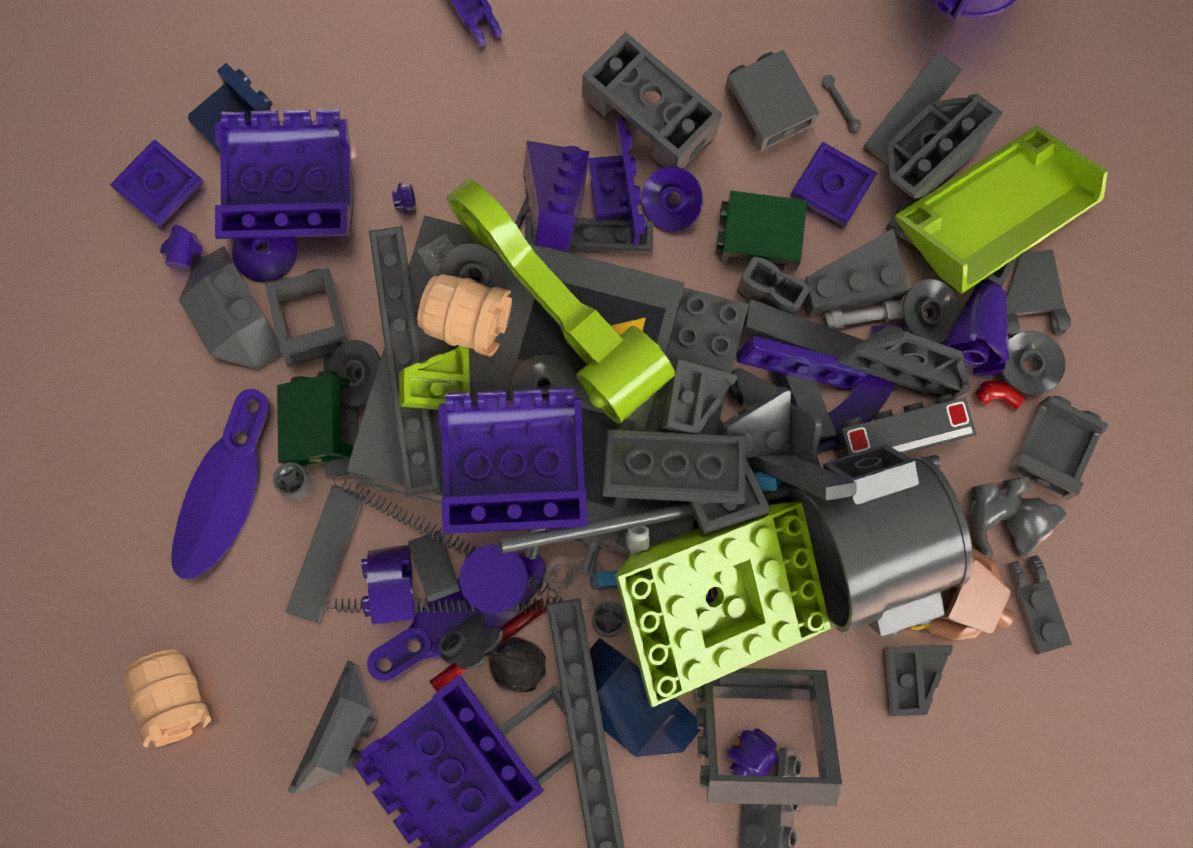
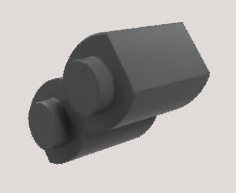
(767, 285)

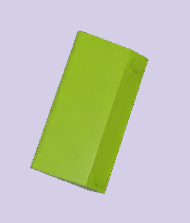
(1002, 207)

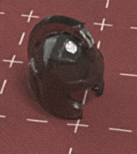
(516, 665)

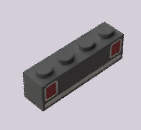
(909, 431)

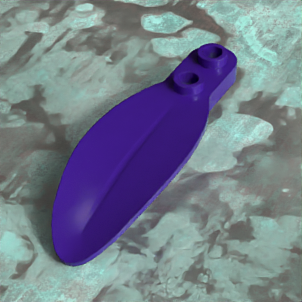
(220, 491)
(432, 627)

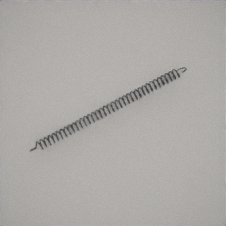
(426, 529)
(445, 605)

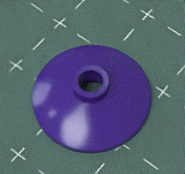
(658, 199)
(265, 265)

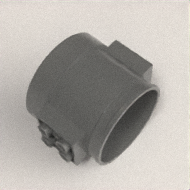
(890, 544)

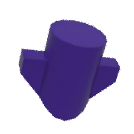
(180, 248)

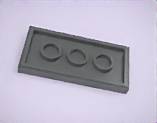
(674, 466)

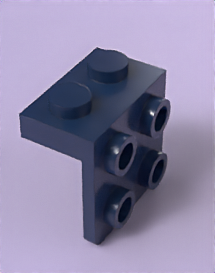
(231, 96)

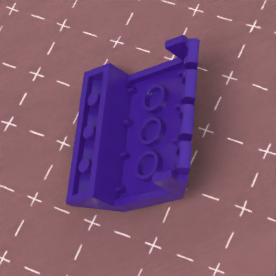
(283, 174)
(512, 461)
(448, 772)

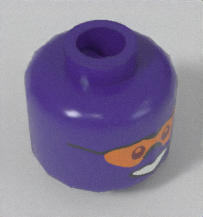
(752, 753)

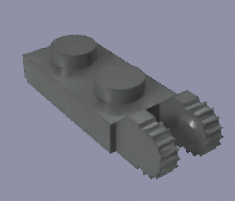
(1039, 607)

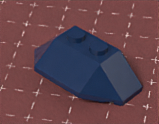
(627, 712)

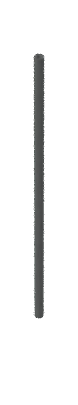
(624, 522)

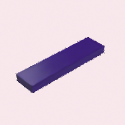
(798, 363)

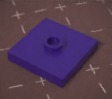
(157, 183)
(833, 184)

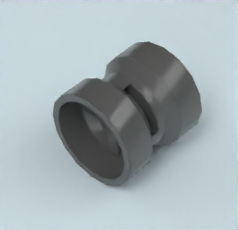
(287, 477)
(605, 616)

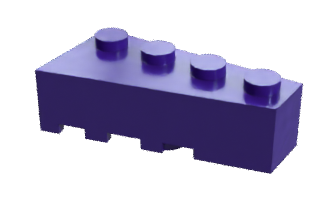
(555, 190)

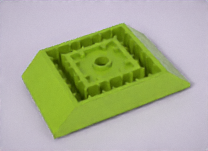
(762, 606)

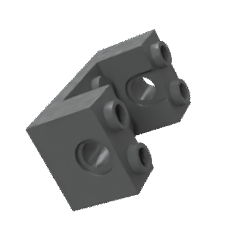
(676, 123)

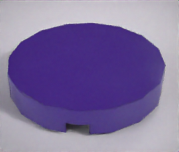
(493, 579)

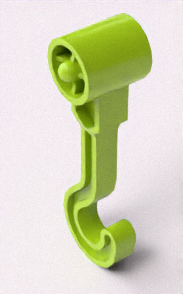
(619, 369)

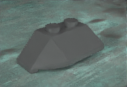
(939, 143)
(228, 313)
(910, 362)
(338, 733)

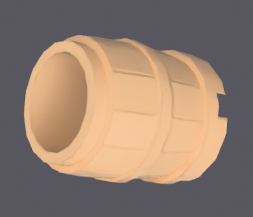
(464, 312)
(164, 697)

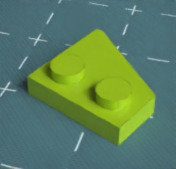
(428, 382)

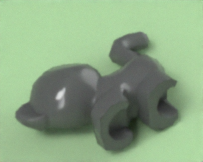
(1027, 519)

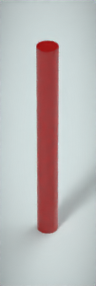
(508, 629)

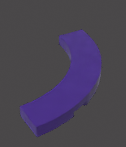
(864, 400)

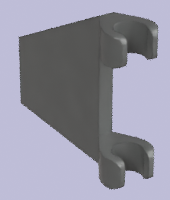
(1036, 290)

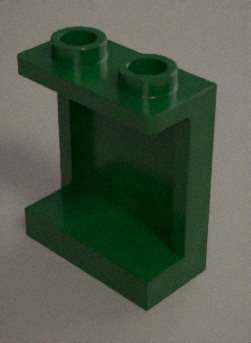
(762, 228)
(311, 420)

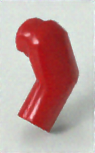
(1000, 390)

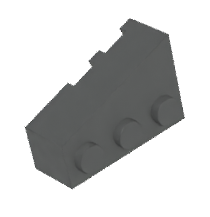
(858, 279)

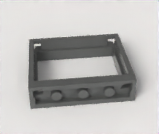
(776, 790)

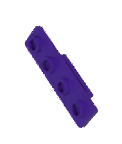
(614, 185)

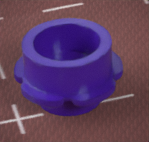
(404, 198)

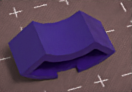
(389, 585)

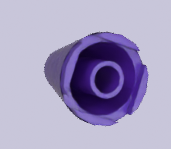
(982, 330)

